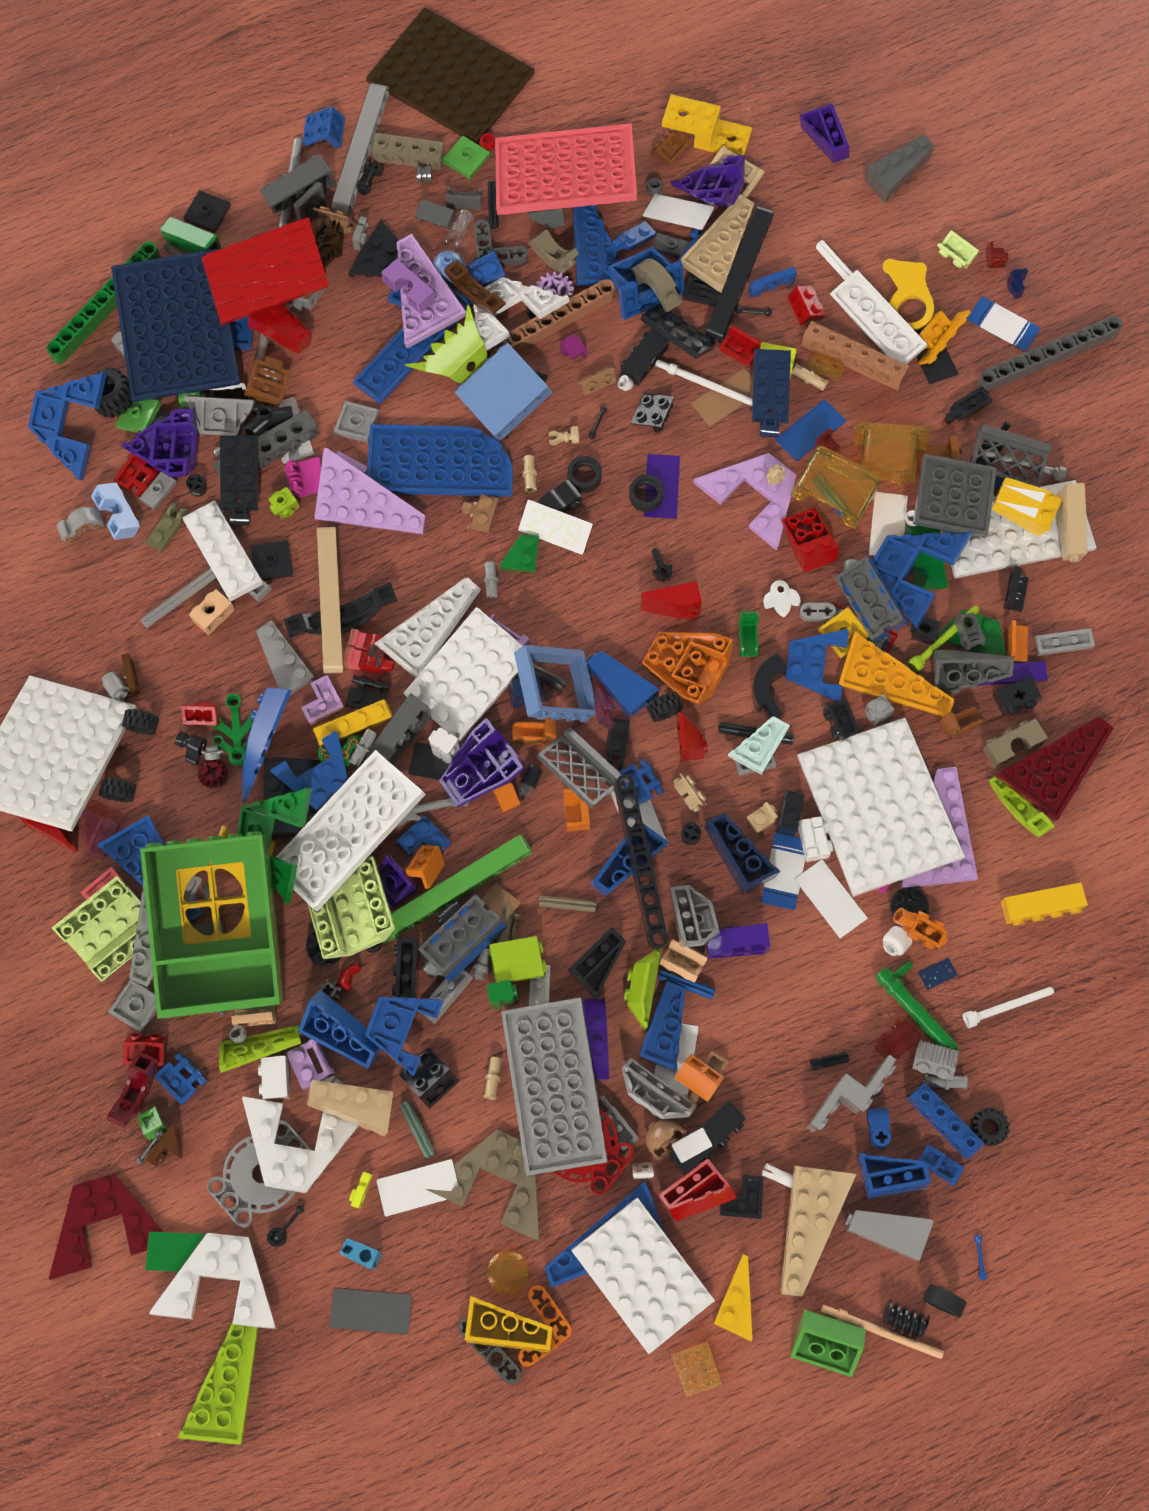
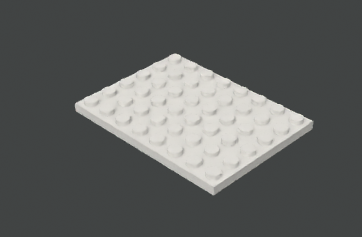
(56, 750)
(880, 807)

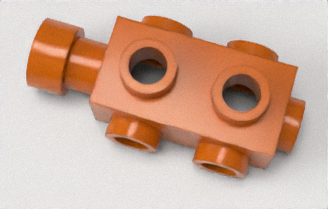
(920, 926)

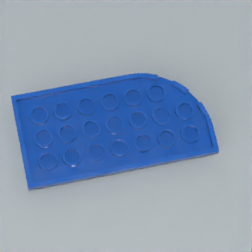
(438, 461)

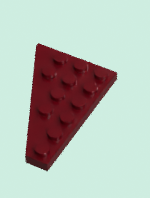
(1055, 771)

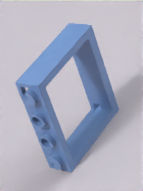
(580, 676)

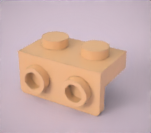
(683, 961)

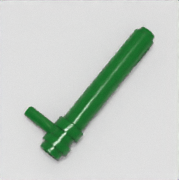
(894, 987)

